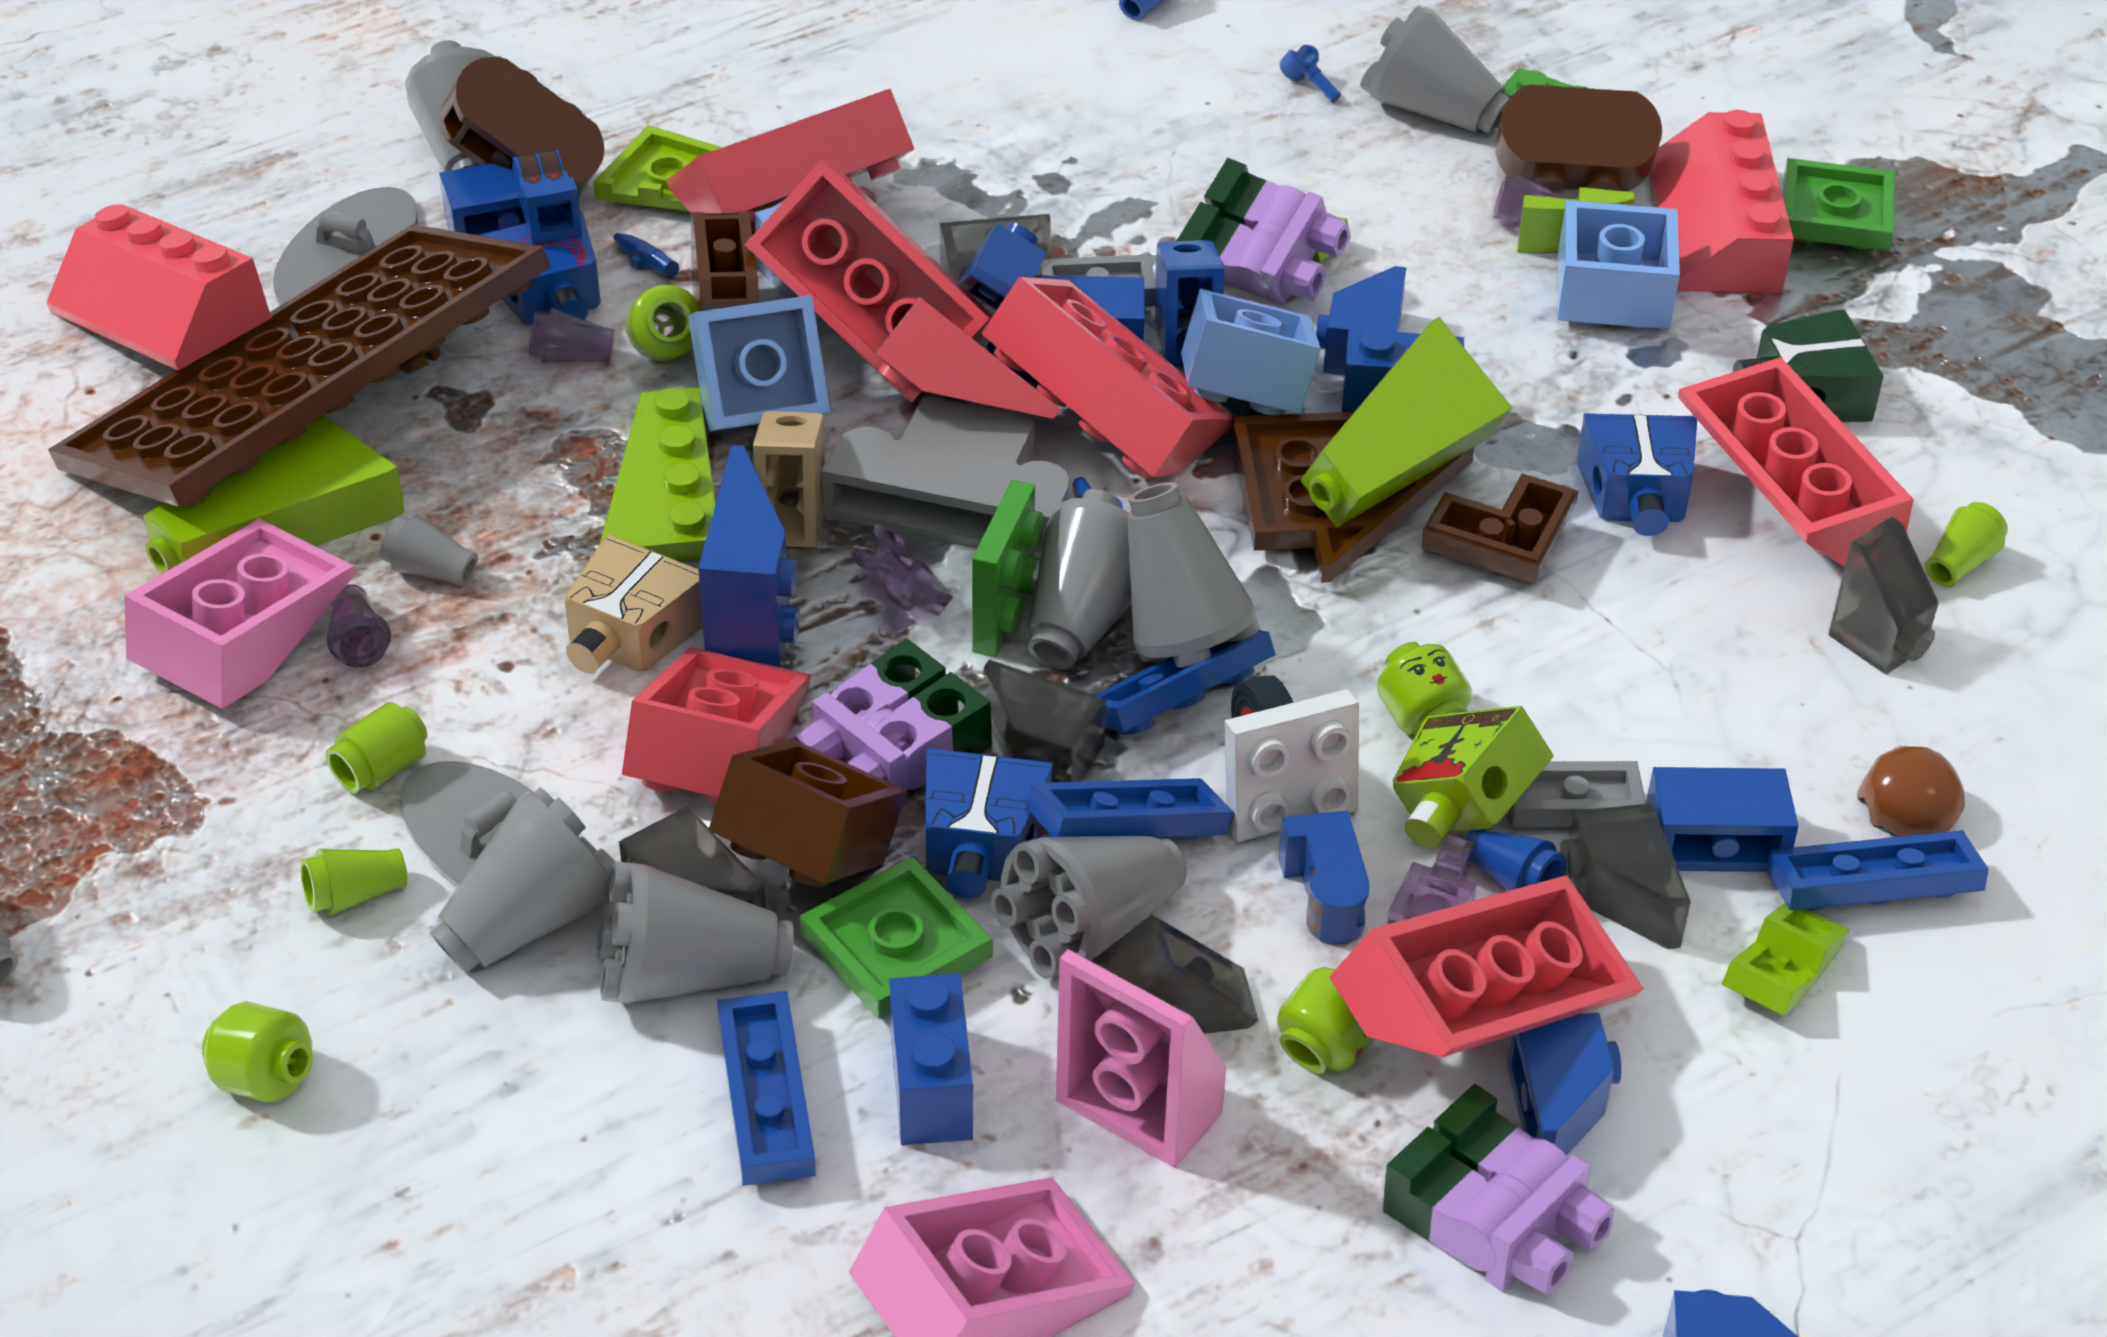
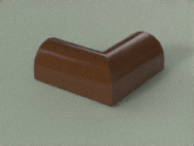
(1502, 541)

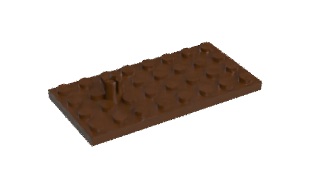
(303, 362)

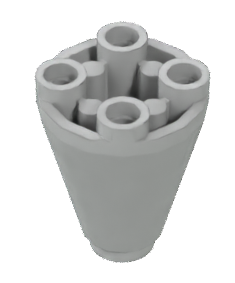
(1434, 75)
(428, 88)
(1080, 579)
(1181, 581)
(524, 884)
(1083, 892)
(684, 938)

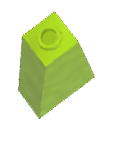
(1410, 424)
(308, 487)

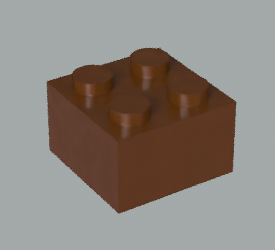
(806, 812)

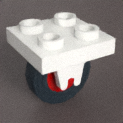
(1288, 756)

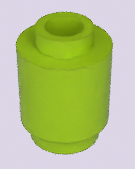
(377, 747)

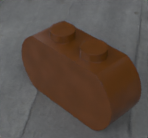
(508, 113)
(1578, 137)
(720, 262)

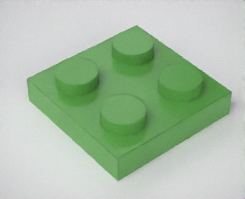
(1839, 204)
(1005, 568)
(894, 929)

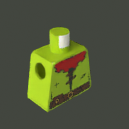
(1468, 771)

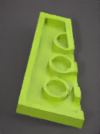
(644, 166)
(665, 477)

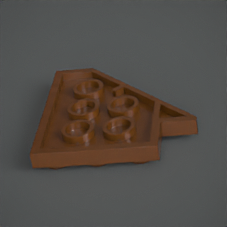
(1272, 460)

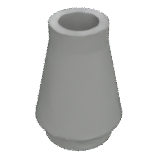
(424, 551)

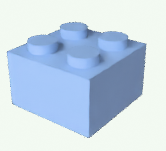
(1618, 265)
(1249, 353)
(758, 361)

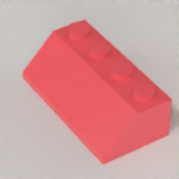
(769, 166)
(1727, 204)
(857, 265)
(156, 287)
(1105, 376)
(1798, 455)
(1483, 970)

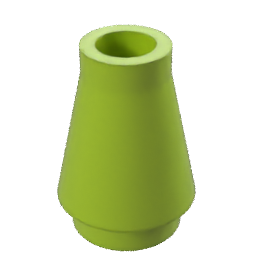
(1968, 541)
(348, 877)

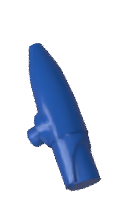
(646, 255)

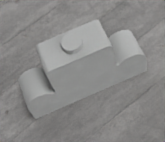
(941, 474)

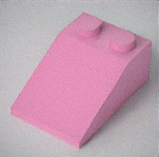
(232, 611)
(1134, 1062)
(988, 1264)

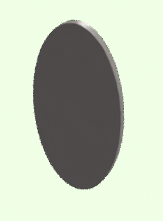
(341, 236)
(455, 812)

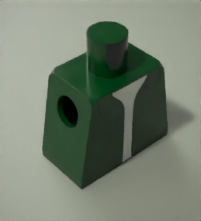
(1829, 359)

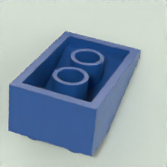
(747, 571)

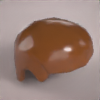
(1913, 792)

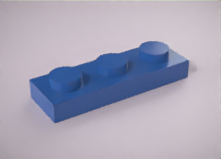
(1165, 687)
(1130, 808)
(1877, 870)
(765, 1088)

